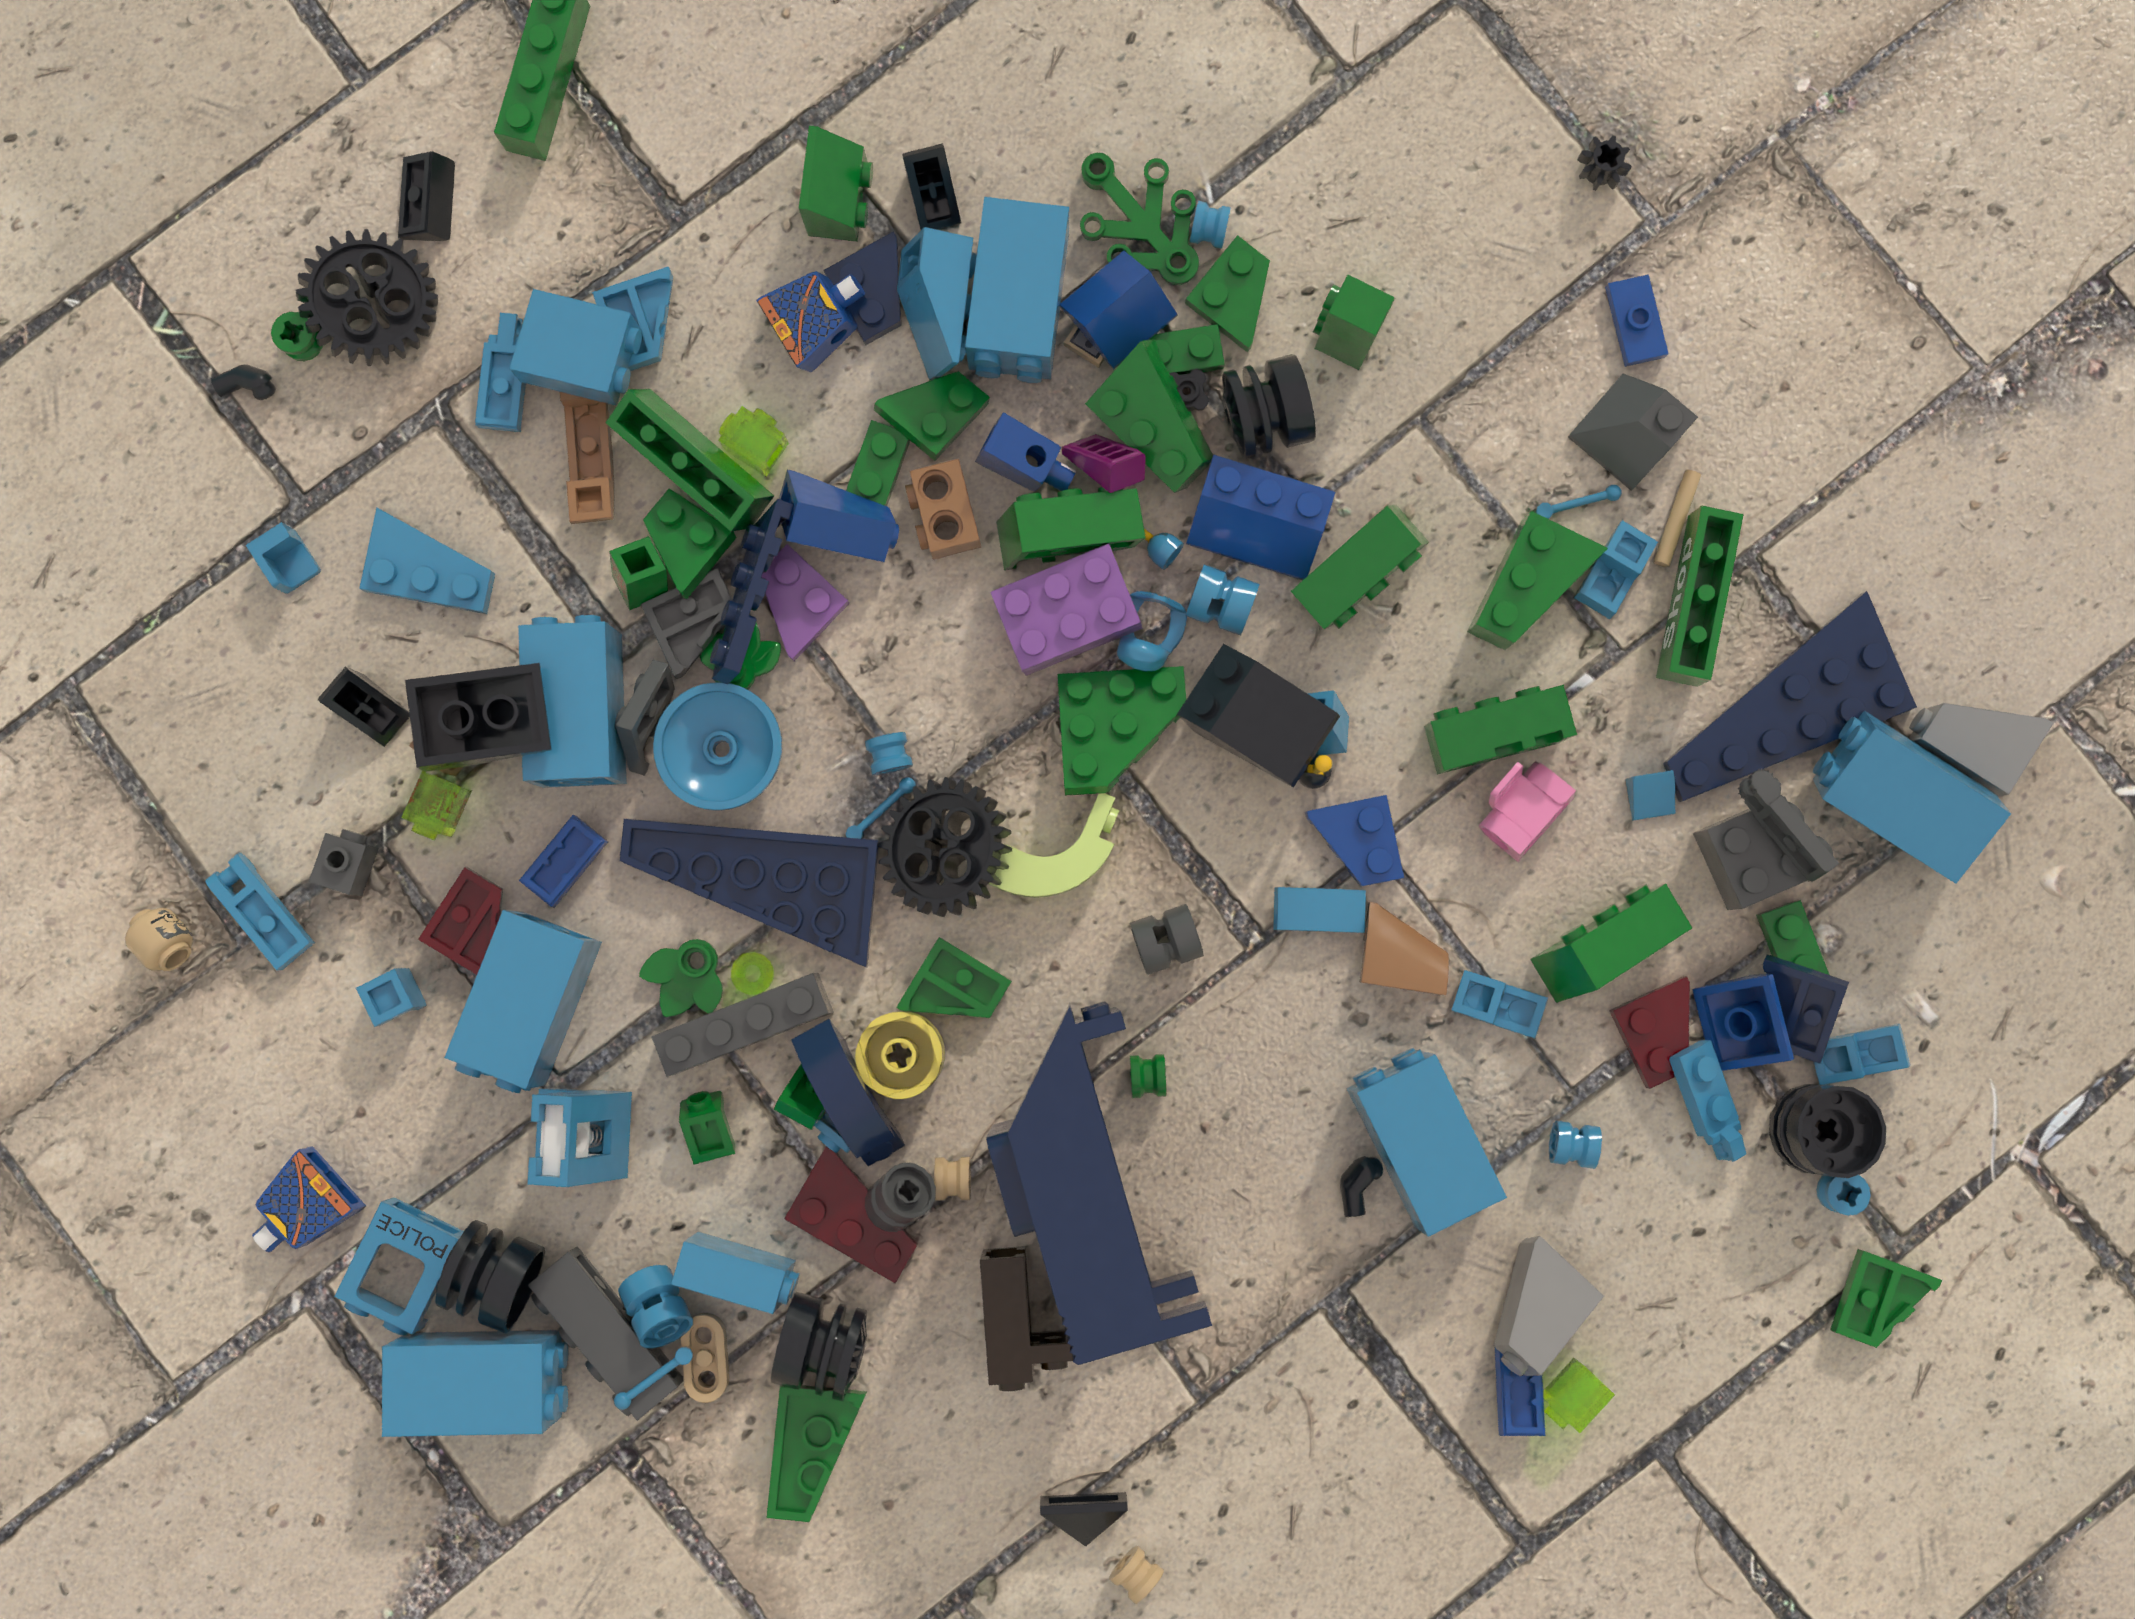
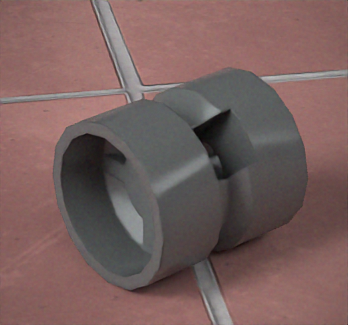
(1182, 937)
(900, 1197)

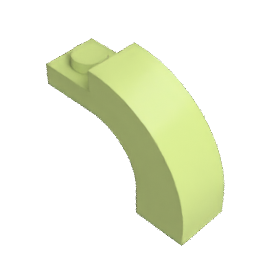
(1062, 872)

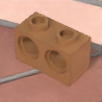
(953, 508)

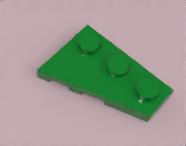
(806, 1448)

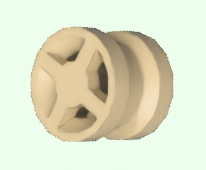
(952, 1178)
(1136, 1574)

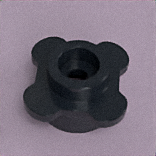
(1193, 381)

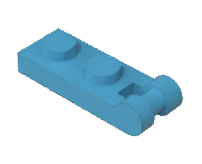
(260, 912)

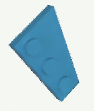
(421, 569)

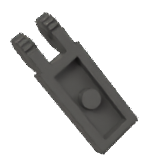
(1786, 825)

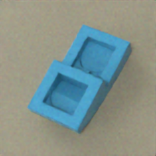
(1616, 569)
(1319, 909)
(1499, 1004)
(1863, 1054)

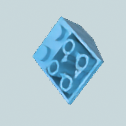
(935, 295)

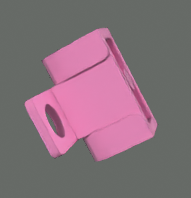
(1525, 807)

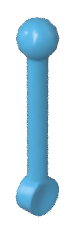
(1611, 493)
(905, 787)
(683, 1356)

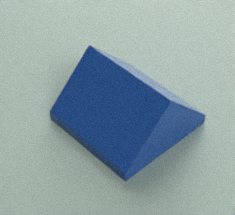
(1119, 308)
(1744, 1021)

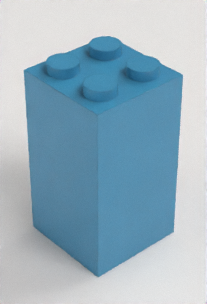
(1017, 289)
(582, 699)
(1909, 796)
(522, 1001)
(1425, 1141)
(473, 1383)

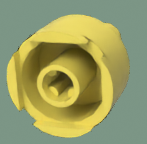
(889, 1076)

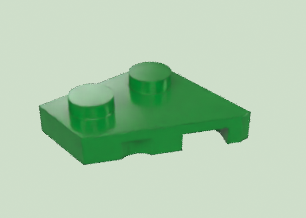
(934, 411)
(686, 540)
(954, 984)

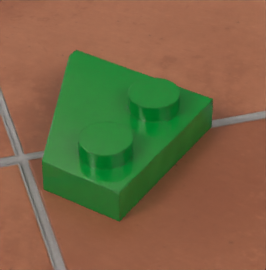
(1233, 292)
(1878, 1298)

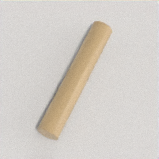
(1677, 518)

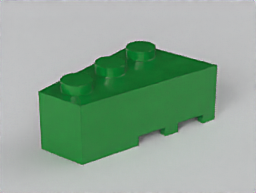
(1351, 320)
(1149, 415)
(1069, 524)
(1360, 567)
(1531, 577)
(1499, 728)
(1612, 943)

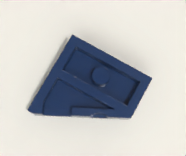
(878, 275)
(1808, 1005)

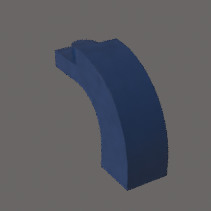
(845, 1094)

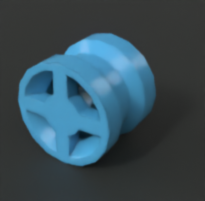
(1210, 224)
(888, 753)
(1833, 1194)

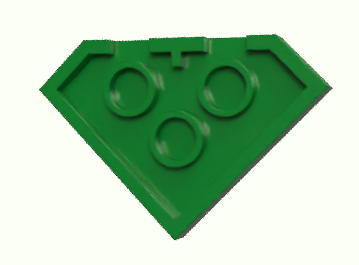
(1113, 722)

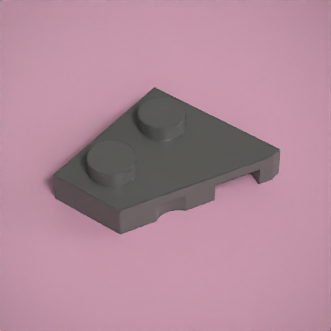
(689, 624)
(641, 715)

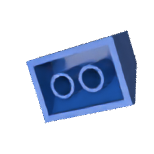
(1260, 517)

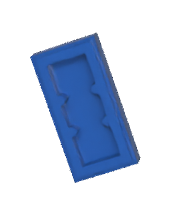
(1636, 320)
(563, 861)
(1518, 1402)

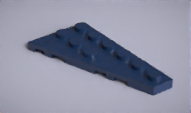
(1799, 703)
(790, 881)

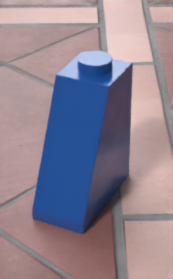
(836, 519)

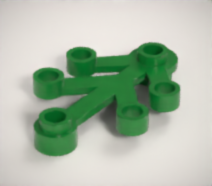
(1144, 223)

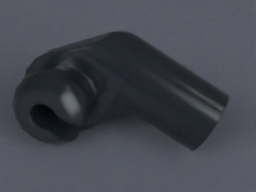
(244, 377)
(1355, 1181)

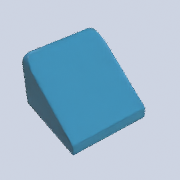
(1651, 795)

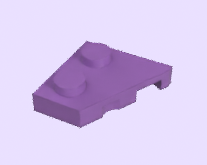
(800, 601)

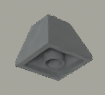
(1632, 428)

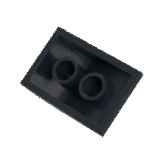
(1257, 715)
(477, 716)

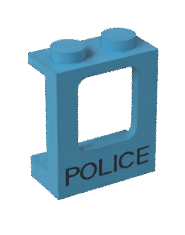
(414, 1234)

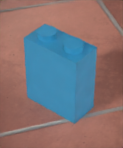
(576, 347)
(735, 1272)

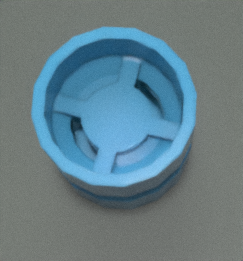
(1237, 597)
(655, 1306)

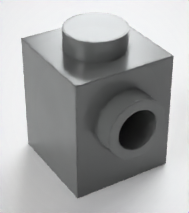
(344, 863)

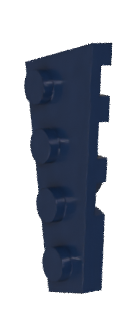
(750, 589)

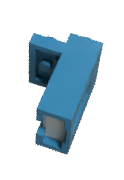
(580, 1137)

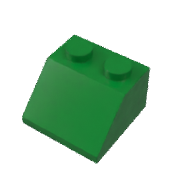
(834, 186)

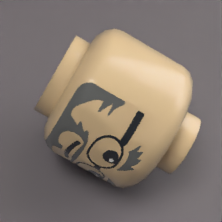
(159, 939)

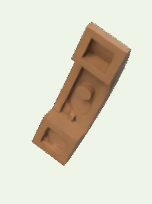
(589, 460)

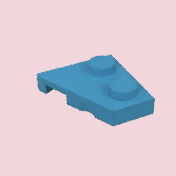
(648, 301)

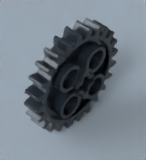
(334, 313)
(979, 846)

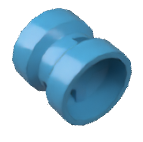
(1571, 1144)

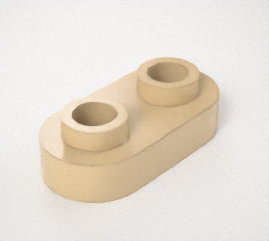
(706, 1357)

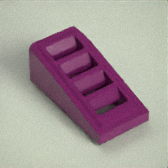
(1107, 461)

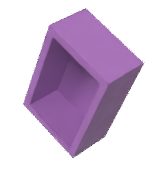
(1066, 610)

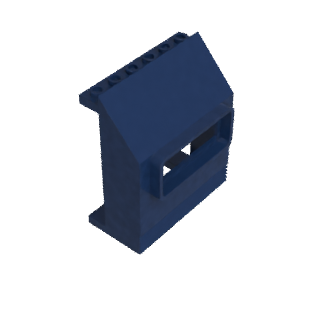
(1067, 1188)

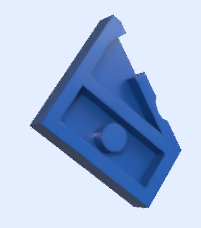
(1362, 838)

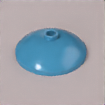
(688, 740)

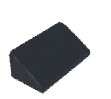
(426, 197)

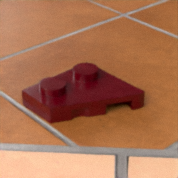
(465, 920)
(1655, 1029)

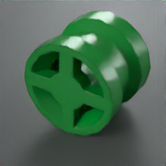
(304, 344)
(1148, 1076)

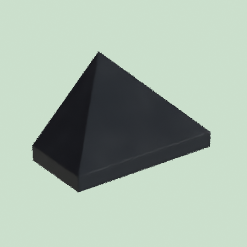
(1084, 1514)

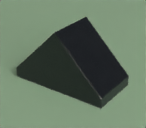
(931, 187)
(364, 705)

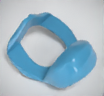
(1146, 655)

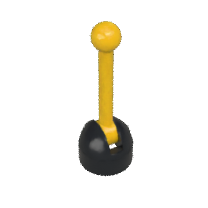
(1314, 776)

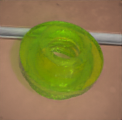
(739, 978)

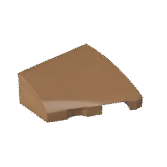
(1401, 956)

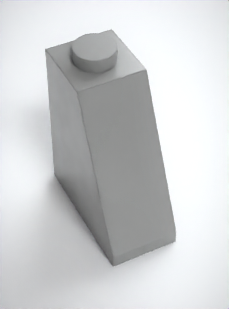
(1981, 742)
(1541, 1308)

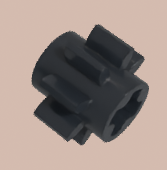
(1604, 151)

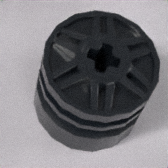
(1276, 404)
(1849, 1128)
(483, 1273)
(819, 1346)

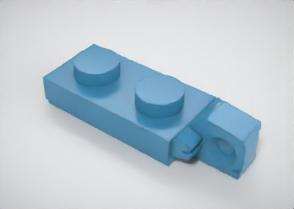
(500, 391)
(1709, 1099)

